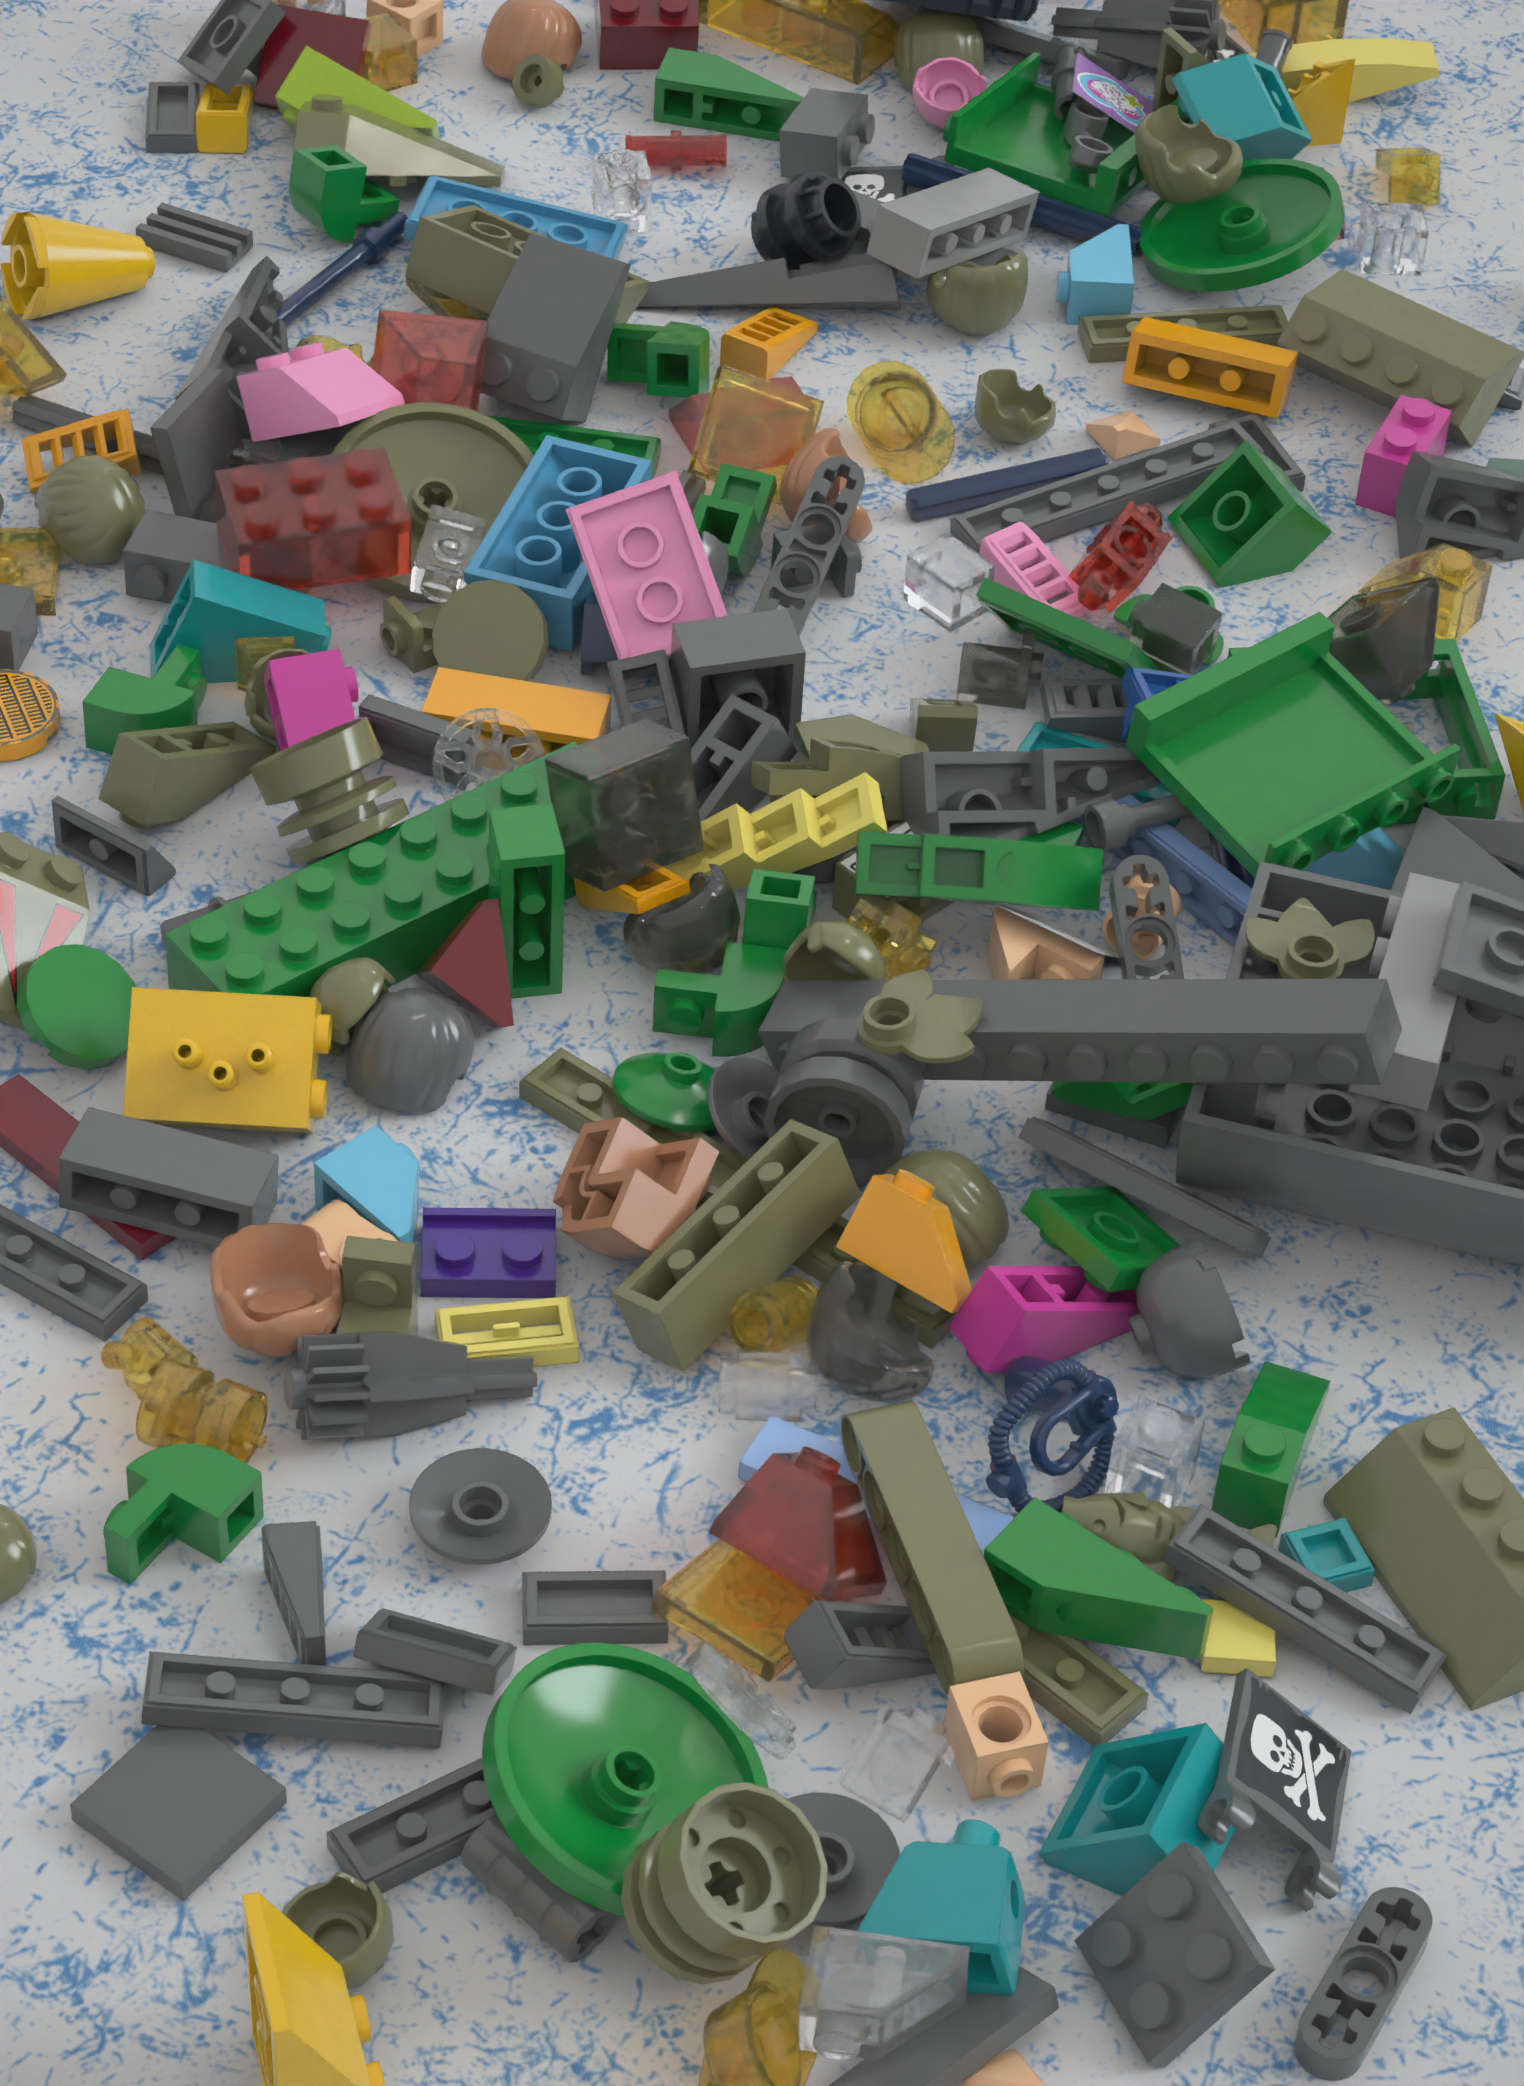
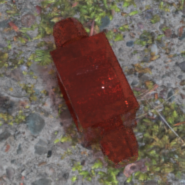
(1120, 557)

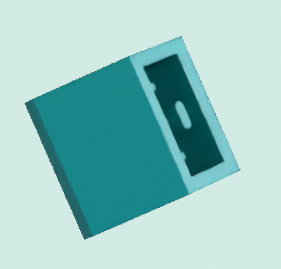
(1244, 103)

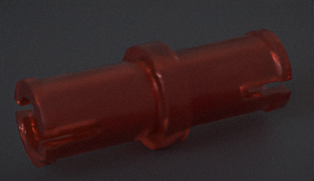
(681, 150)

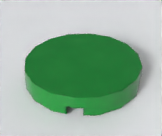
(77, 1005)

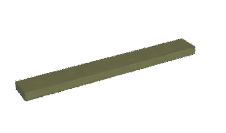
(582, 1094)

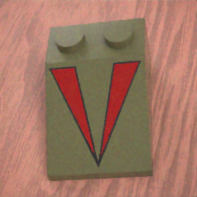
(39, 909)

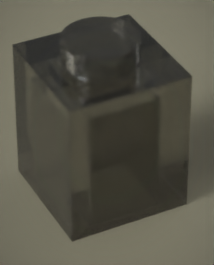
(1174, 630)

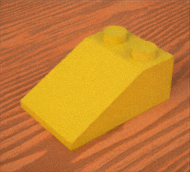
(301, 2007)

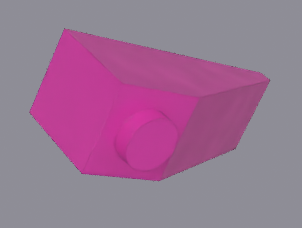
(1037, 1314)

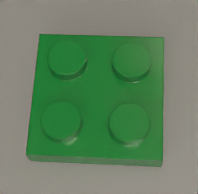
(1099, 1232)

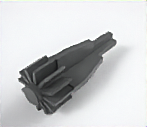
(1135, 27)
(392, 1383)

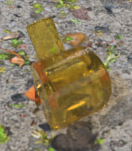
(142, 1352)

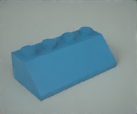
(533, 537)

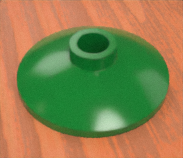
(666, 1090)

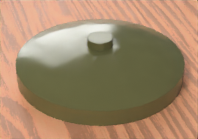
(445, 460)

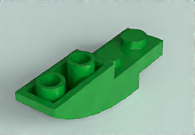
(978, 870)

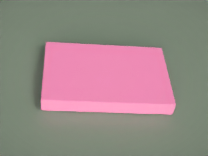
(645, 564)

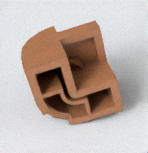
(629, 1191)

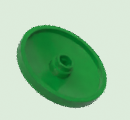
(1253, 233)
(600, 1755)

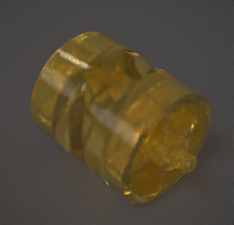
(191, 1408)

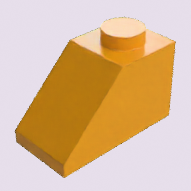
(908, 1239)

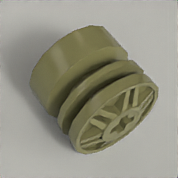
(329, 790)
(724, 1883)

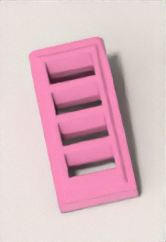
(1020, 549)

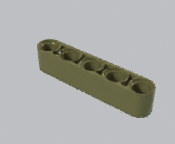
(930, 1545)

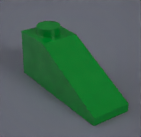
(719, 96)
(1268, 1446)

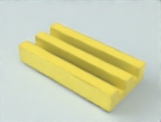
(545, 1344)

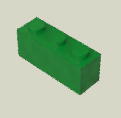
(530, 885)

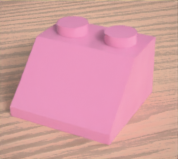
(311, 392)

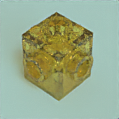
(896, 936)

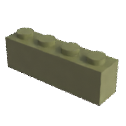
(736, 1243)

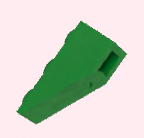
(1086, 1589)

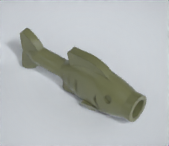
(1139, 1525)

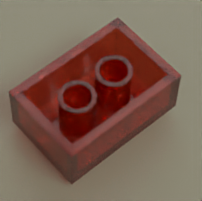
(315, 520)

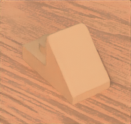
(1030, 952)

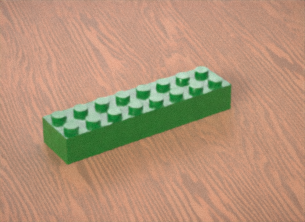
(374, 900)

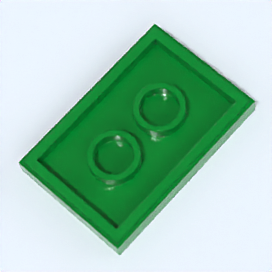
(1062, 630)

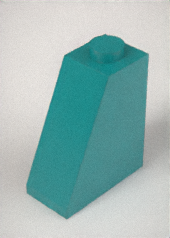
(221, 606)

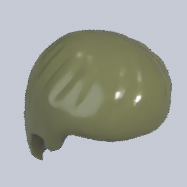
(932, 36)
(1185, 160)
(979, 297)
(90, 508)
(972, 1199)

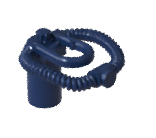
(1058, 1393)

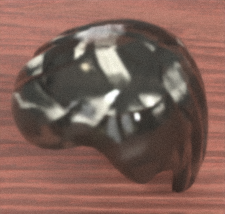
(688, 931)
(860, 1340)

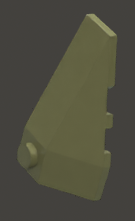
(388, 147)

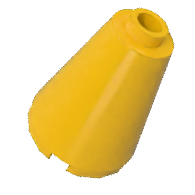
(68, 264)

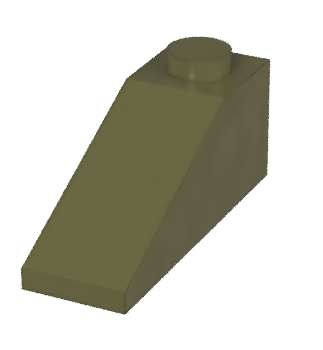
(177, 770)

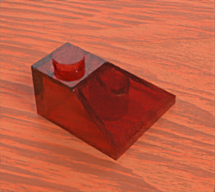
(431, 357)
(806, 1526)

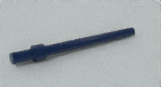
(366, 248)

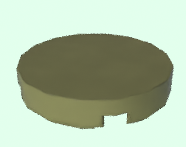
(491, 631)

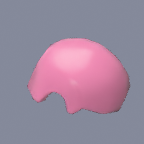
(945, 88)

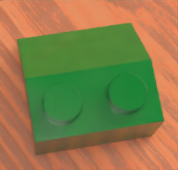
(1248, 520)

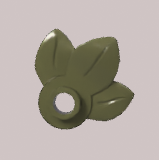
(1308, 945)
(918, 1022)

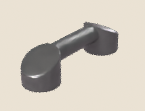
(1084, 132)

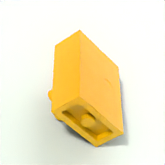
(226, 1060)

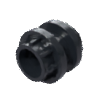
(806, 220)

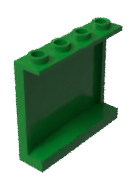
(1019, 136)
(1286, 751)

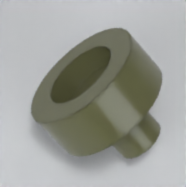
(538, 81)

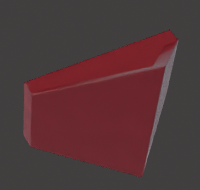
(473, 966)

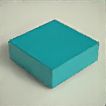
(1331, 1553)

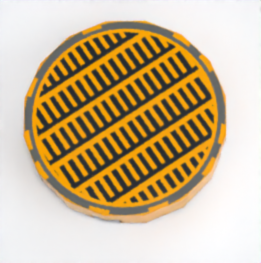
(26, 714)

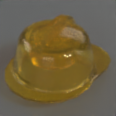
(901, 421)
(757, 2032)

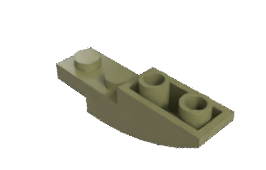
(831, 765)

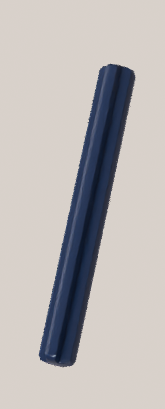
(1047, 213)

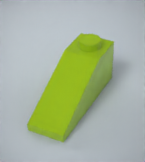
(319, 75)

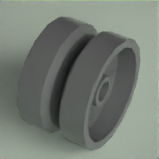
(847, 1093)

